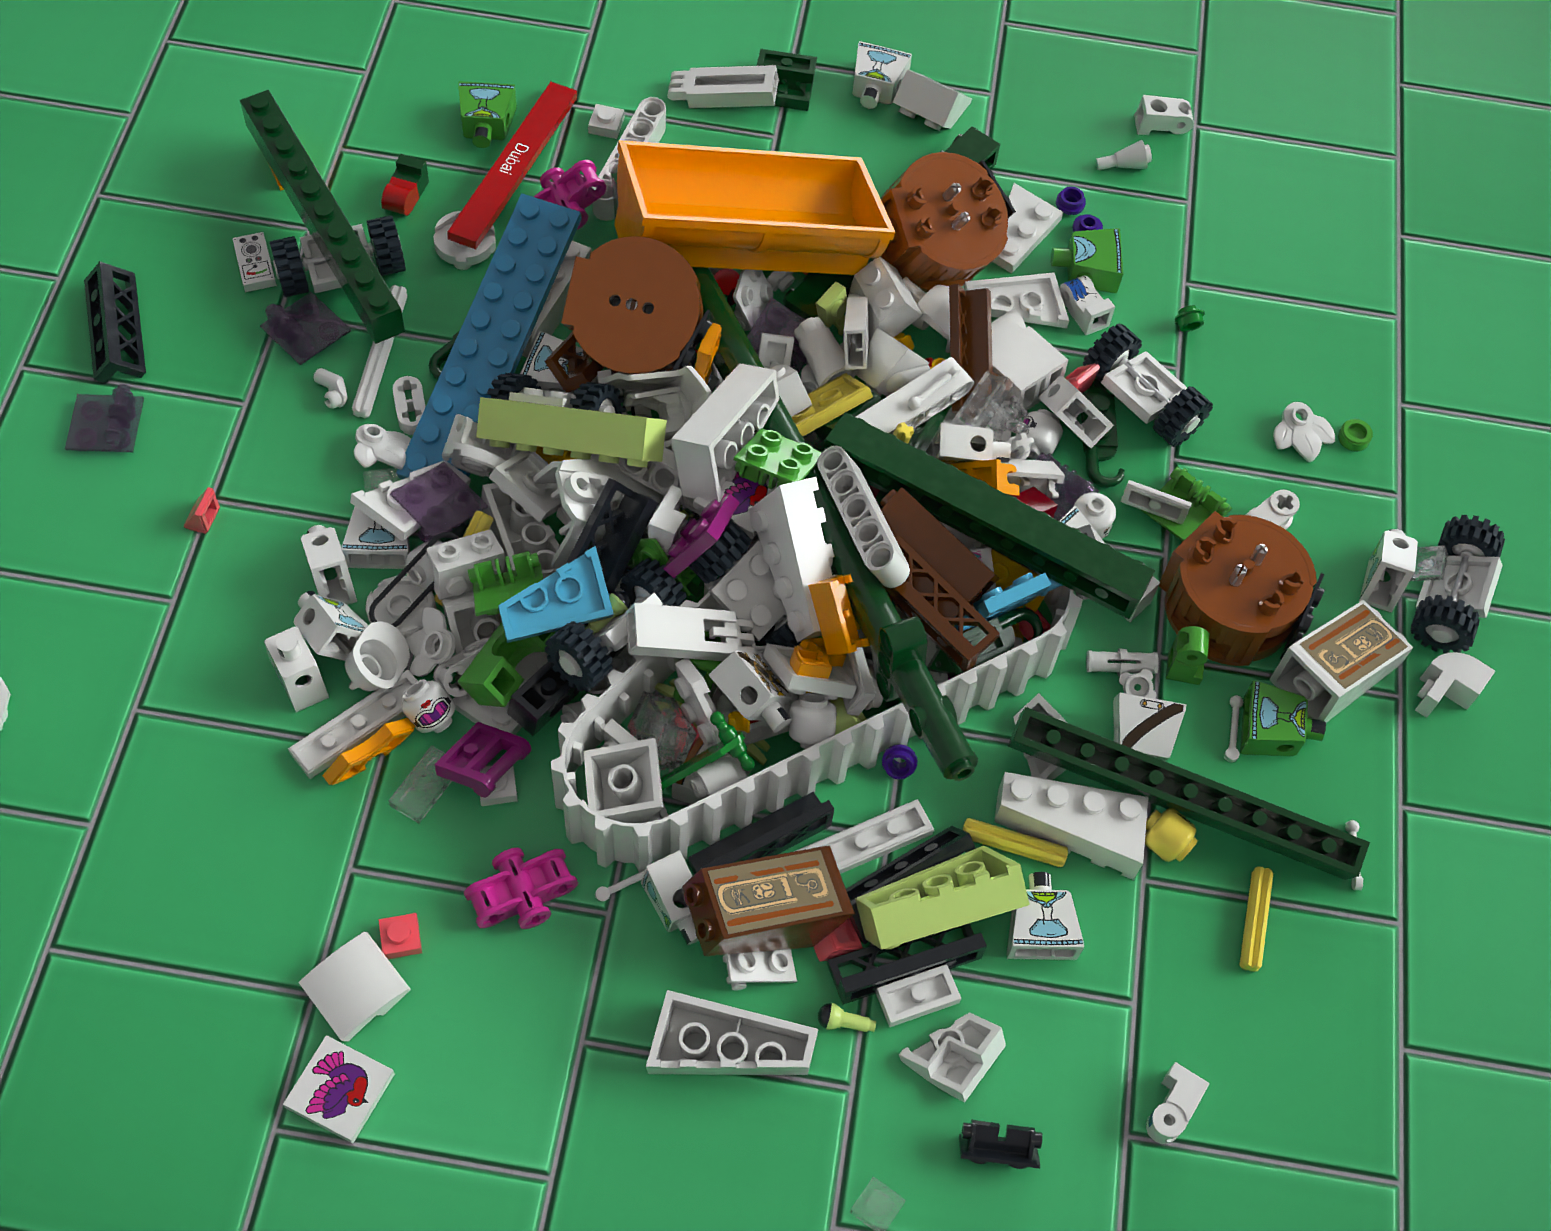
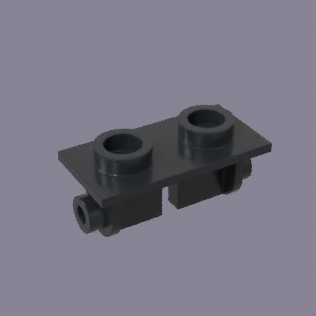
(982, 1145)

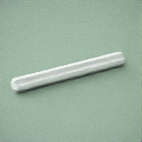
(375, 366)

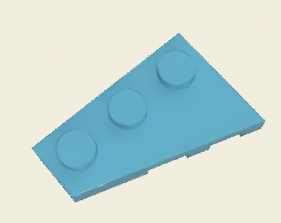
(569, 594)

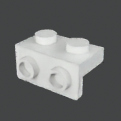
(456, 556)

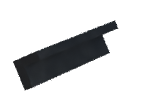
(105, 318)
(623, 531)
(768, 835)
(934, 851)
(866, 982)

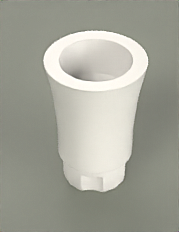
(821, 351)

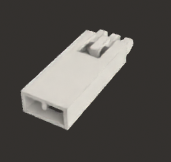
(725, 86)
(856, 332)
(681, 634)

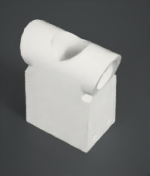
(1024, 358)

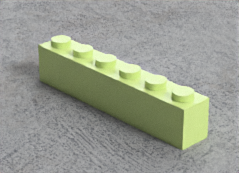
(571, 429)

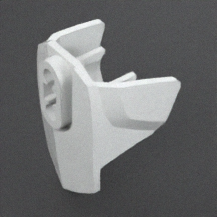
(670, 393)
(579, 489)

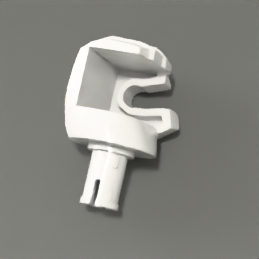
(934, 307)

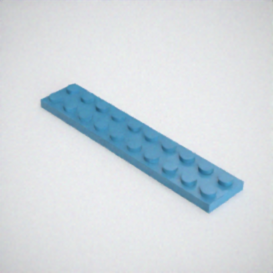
(496, 322)

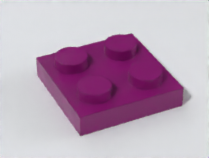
(700, 534)

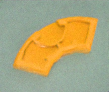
(707, 351)
(812, 659)
(354, 760)

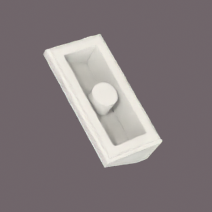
(1155, 502)

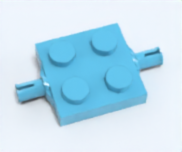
(1018, 594)

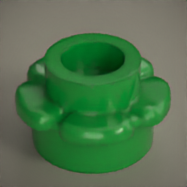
(1189, 318)

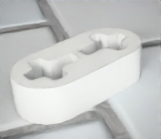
(404, 406)

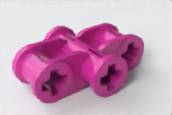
(572, 188)
(509, 893)

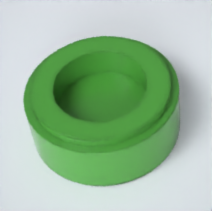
(1355, 435)

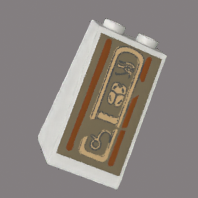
(1341, 660)

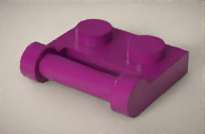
(474, 751)

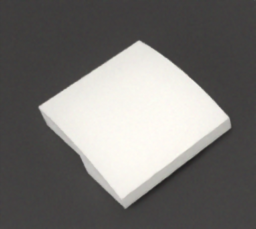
(354, 986)

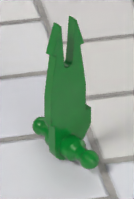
(730, 742)

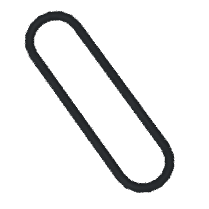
(402, 574)

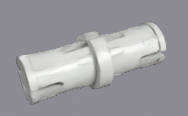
(1098, 661)

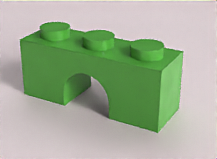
(492, 673)

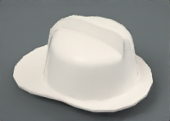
(377, 658)

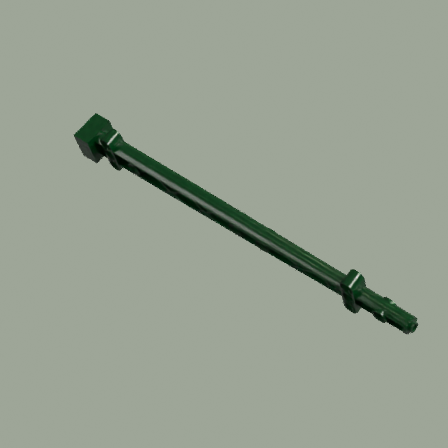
(896, 642)

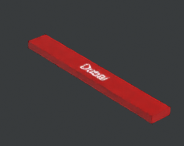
(512, 166)

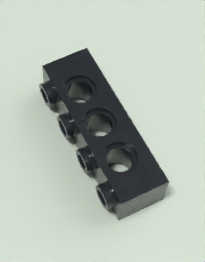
(542, 697)

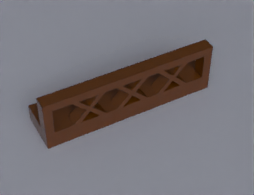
(970, 333)
(580, 368)
(937, 627)

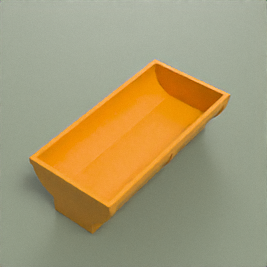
(752, 207)

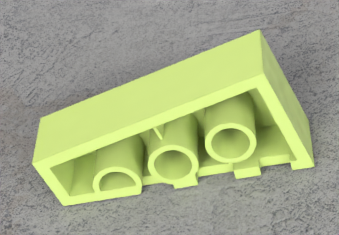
(942, 898)

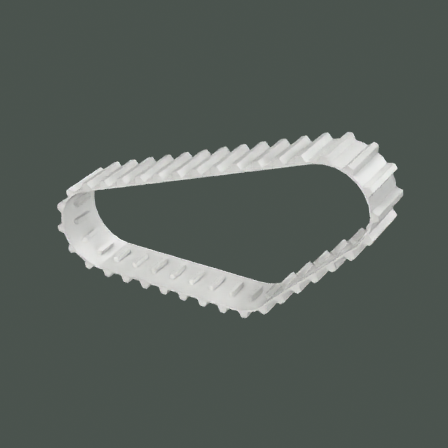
(794, 775)

